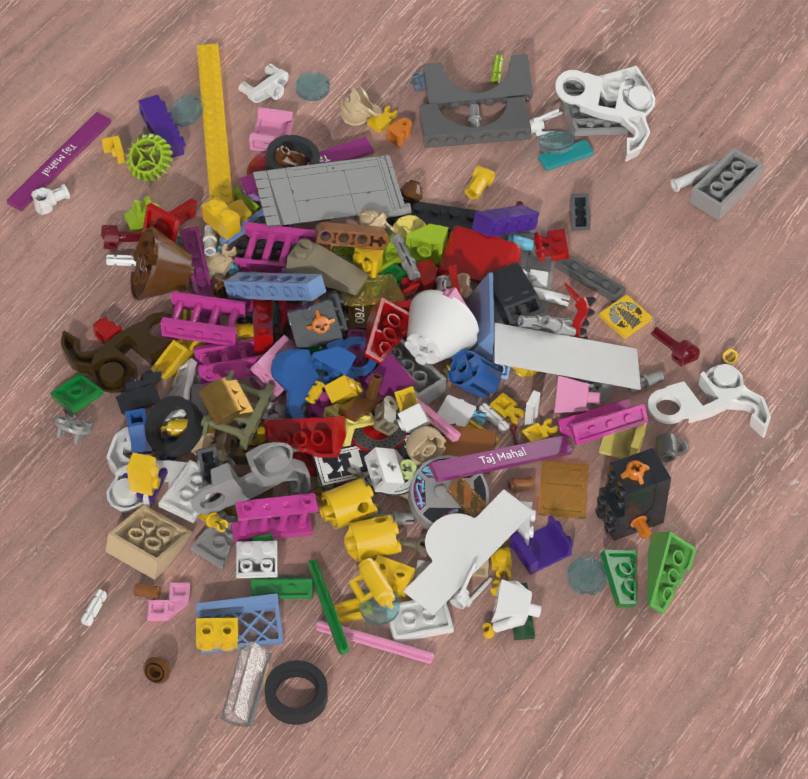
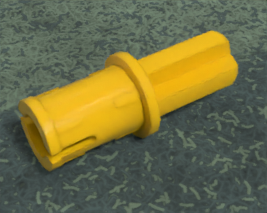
(214, 520)

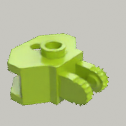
(136, 214)

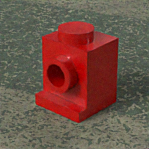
(105, 330)

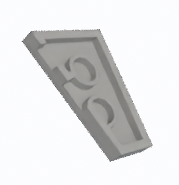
(215, 545)

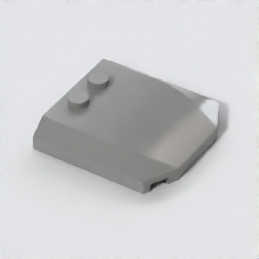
(583, 124)

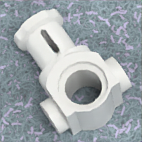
(45, 199)

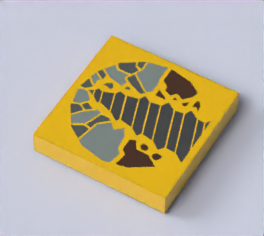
(625, 316)

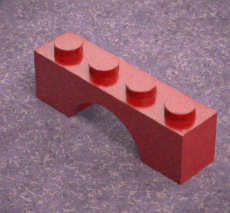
(262, 326)

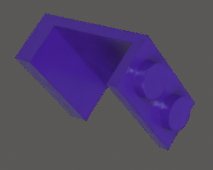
(545, 547)

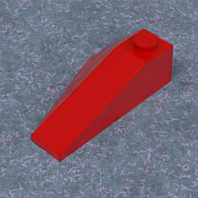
(384, 329)
(314, 435)

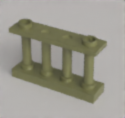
(251, 422)

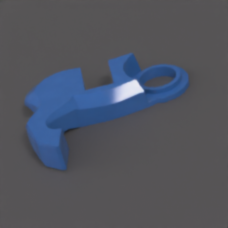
(297, 375)

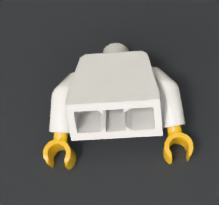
(510, 607)

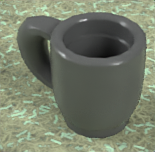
(668, 447)

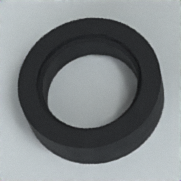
(293, 143)
(156, 418)
(292, 669)

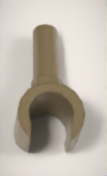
(359, 475)
(420, 549)

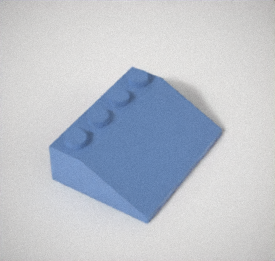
(483, 310)

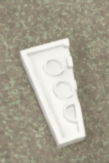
(182, 387)

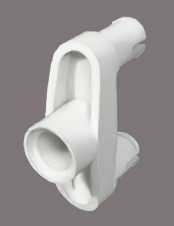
(268, 88)

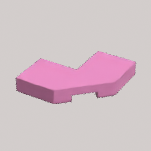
(166, 609)

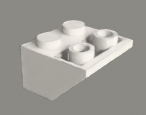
(256, 559)

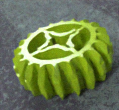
(138, 167)

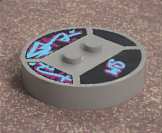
(432, 501)

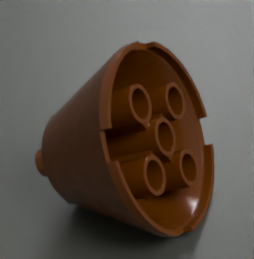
(159, 266)

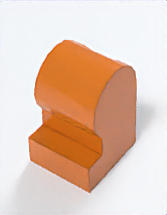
(399, 131)

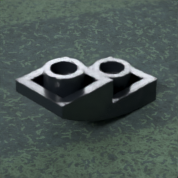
(148, 378)
(138, 398)

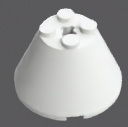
(439, 327)

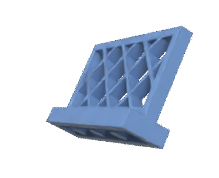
(243, 606)

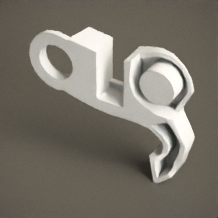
(631, 106)
(725, 391)
(119, 493)

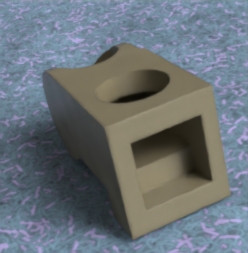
(385, 416)

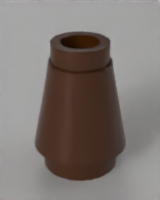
(218, 286)

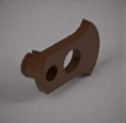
(282, 155)

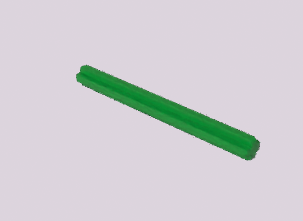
(328, 607)

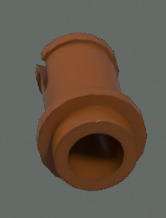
(520, 483)
(147, 591)

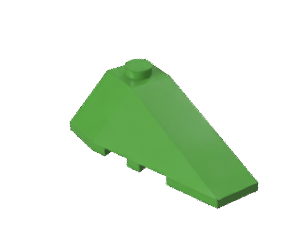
(667, 563)

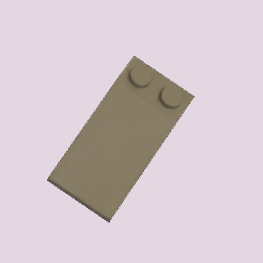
(335, 271)

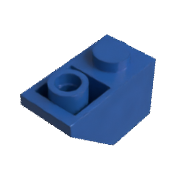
(333, 360)
(136, 426)

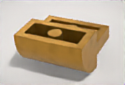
(225, 401)

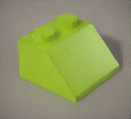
(427, 243)

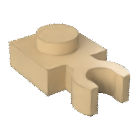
(222, 262)

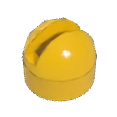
(730, 359)

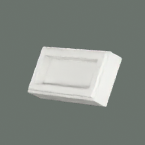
(532, 409)

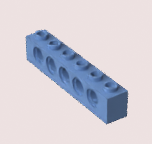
(275, 286)

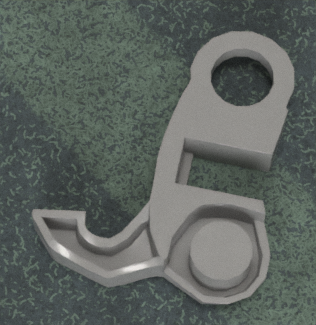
(269, 465)

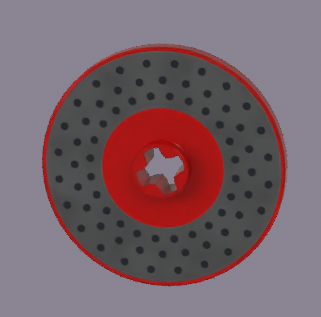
(367, 438)

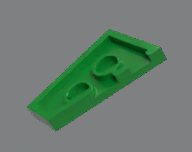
(621, 572)

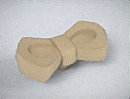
(465, 289)

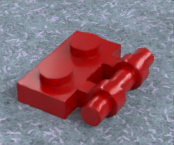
(557, 245)

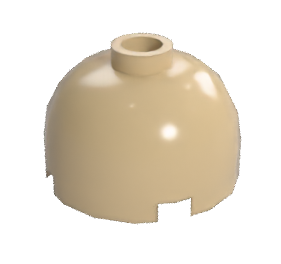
(425, 444)

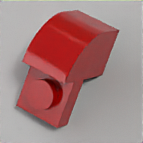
(427, 279)

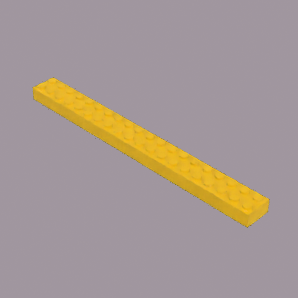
(214, 122)

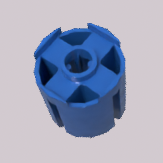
(474, 374)

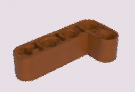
(378, 240)

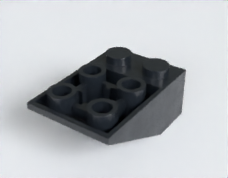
(514, 294)

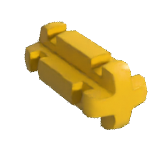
(315, 392)

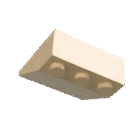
(147, 541)

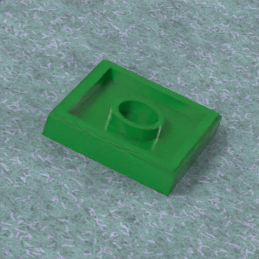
(76, 393)

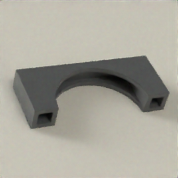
(447, 95)
(441, 132)

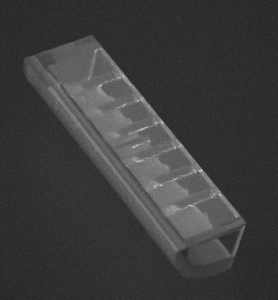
(246, 685)

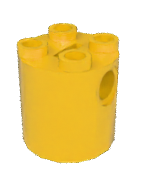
(347, 504)
(372, 538)

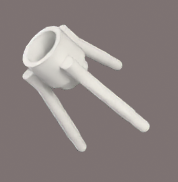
(537, 123)
(461, 597)

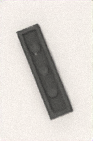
(591, 278)

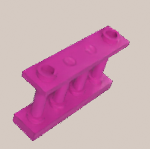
(271, 234)
(201, 331)
(218, 360)
(603, 421)
(274, 507)

